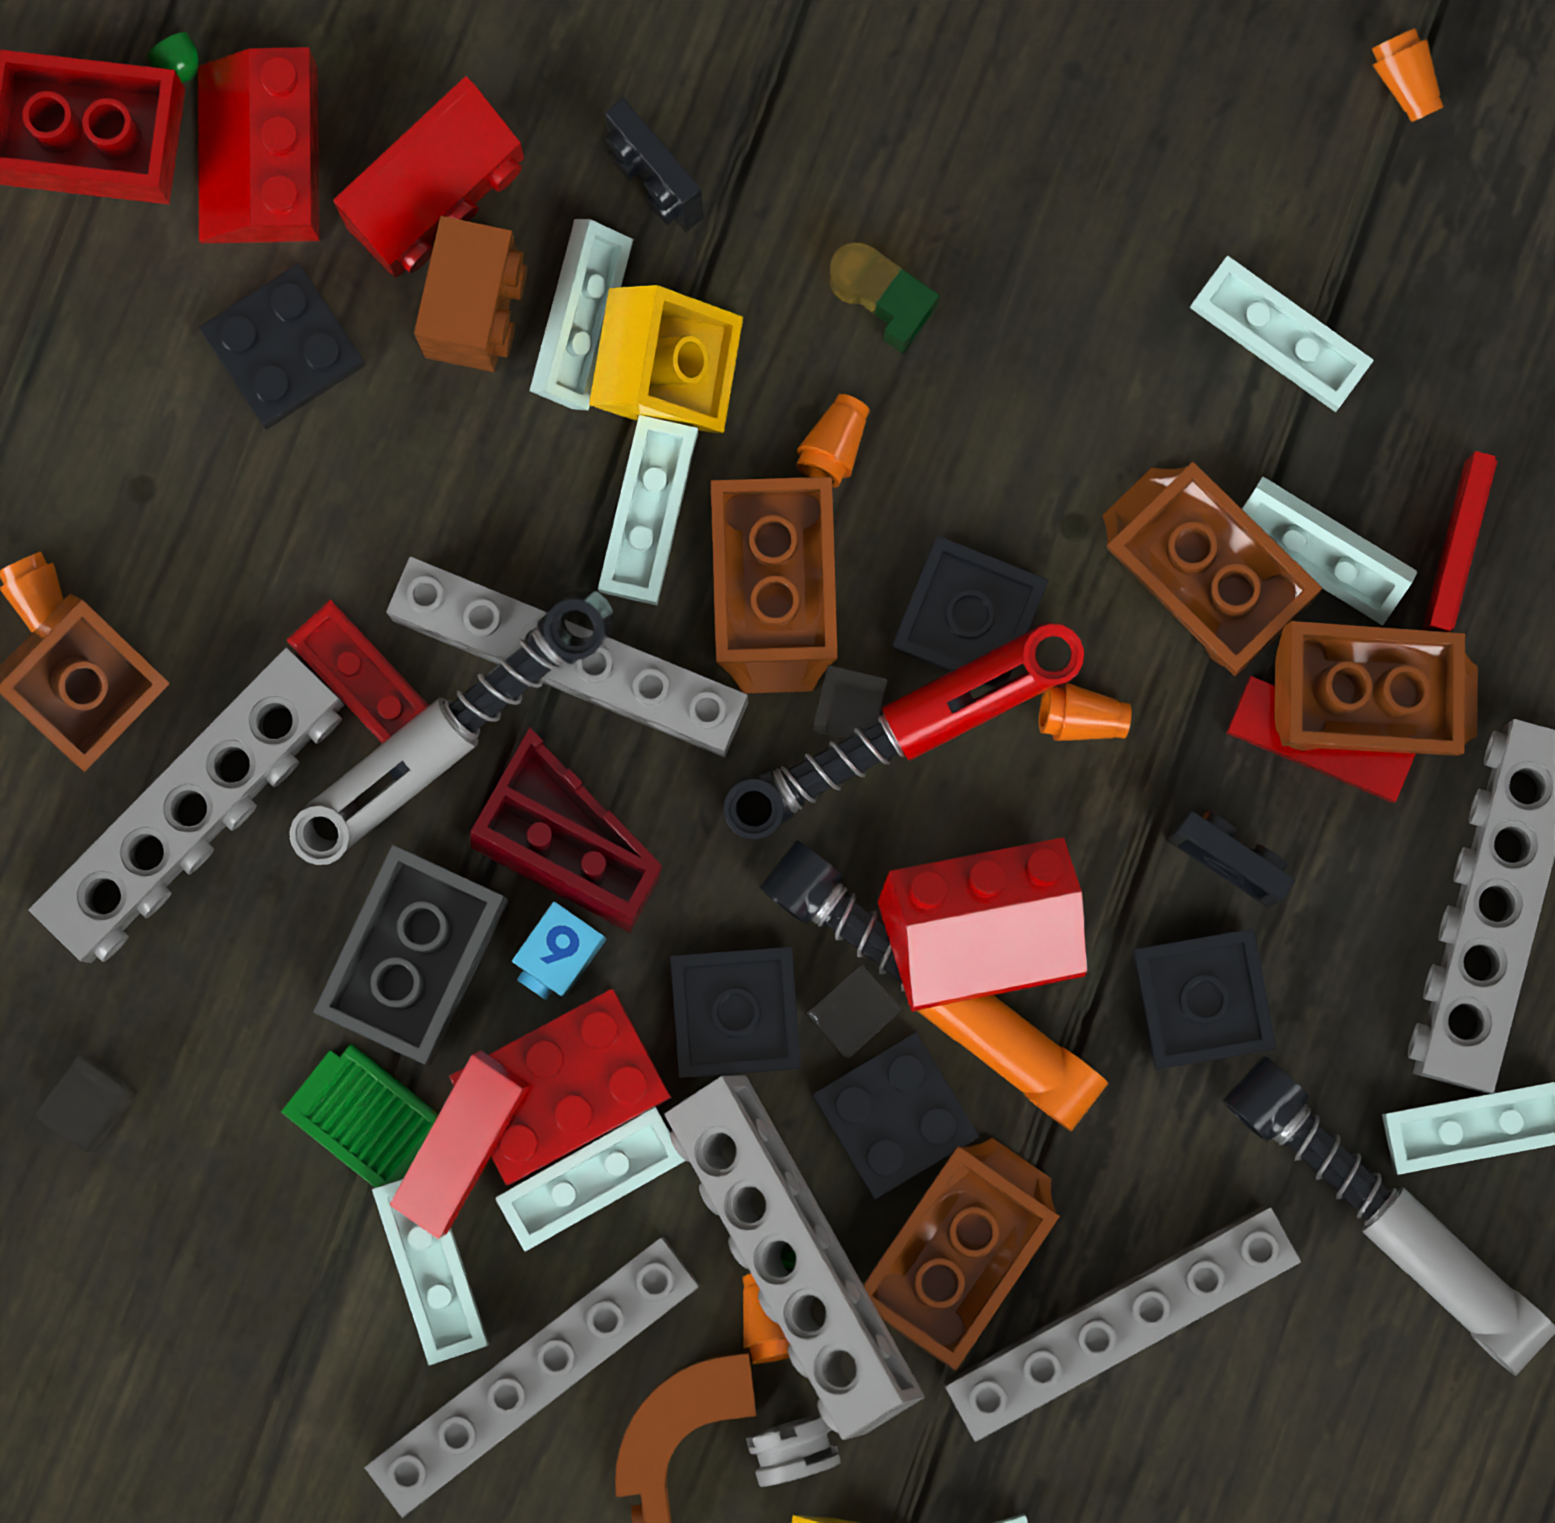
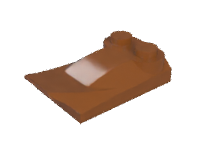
(1208, 563)
(774, 581)
(1374, 689)
(962, 1249)

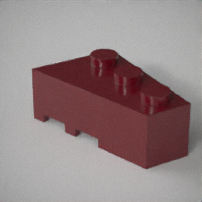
(563, 838)

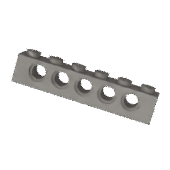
(611, 678)
(1523, 884)
(68, 904)
(821, 1269)
(1121, 1322)
(532, 1376)

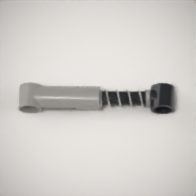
(445, 732)
(1396, 1221)

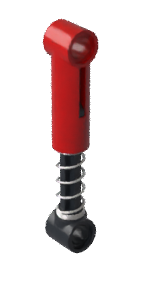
(909, 727)

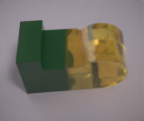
(885, 289)

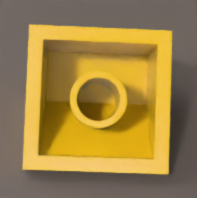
(666, 358)

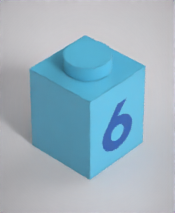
(557, 952)

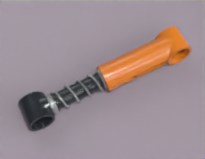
(985, 1026)

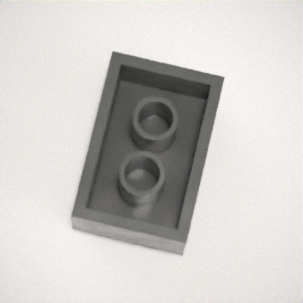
(411, 955)

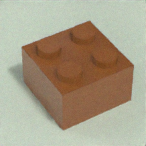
(469, 294)
(78, 682)

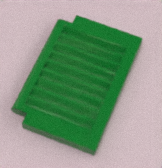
(362, 1116)

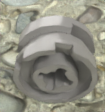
(793, 1450)

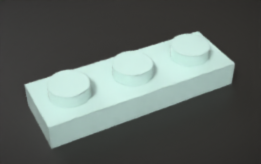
(1281, 333)
(571, 341)
(648, 510)
(1330, 552)
(1471, 1128)
(589, 1179)
(433, 1283)

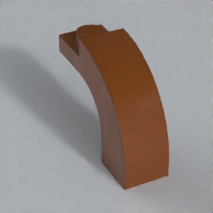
(690, 1397)

